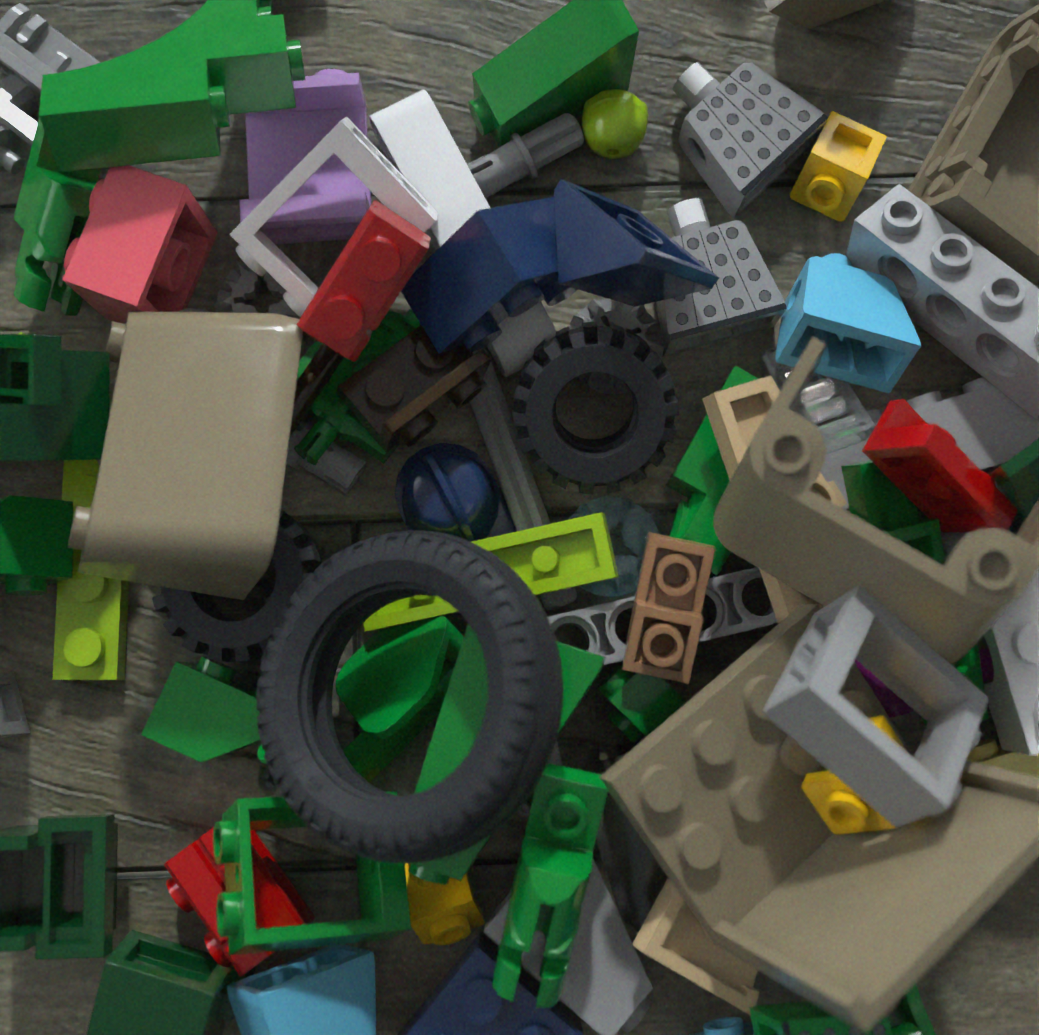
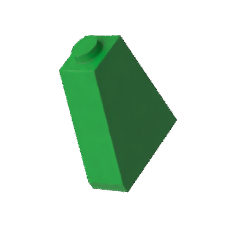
(555, 68)

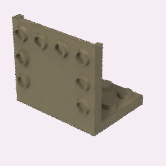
(769, 880)

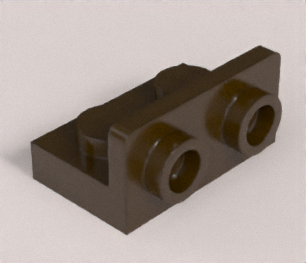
(410, 385)

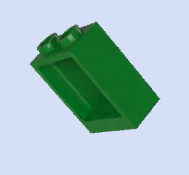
(380, 886)

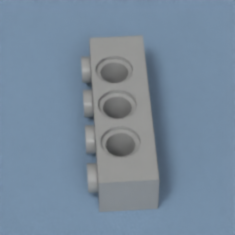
(955, 291)

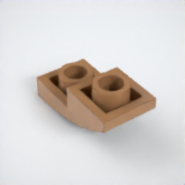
(668, 608)

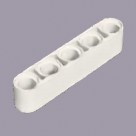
(429, 159)

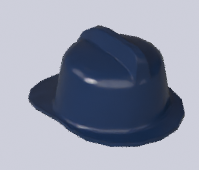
(452, 494)

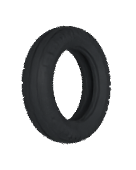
(518, 720)

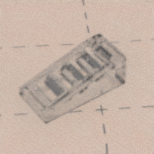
(824, 400)

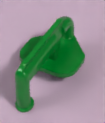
(395, 688)

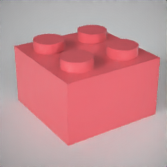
(139, 245)

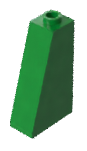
(462, 720)

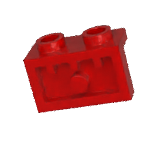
(936, 472)

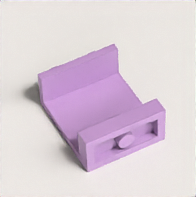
(278, 140)

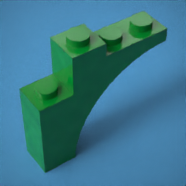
(174, 91)

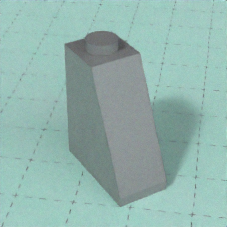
(604, 971)

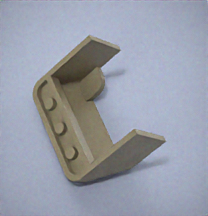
(826, 551)

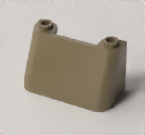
(987, 154)
(192, 451)

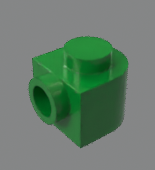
(639, 701)

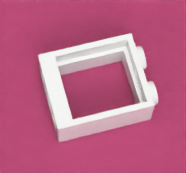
(372, 170)

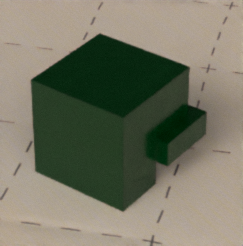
(51, 399)
(59, 886)
(161, 990)

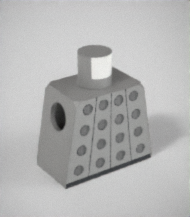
(743, 130)
(741, 299)

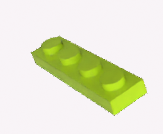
(543, 556)
(88, 607)

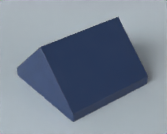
(620, 251)

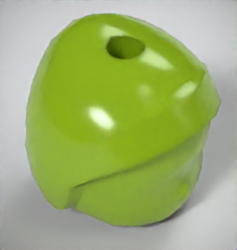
(614, 123)

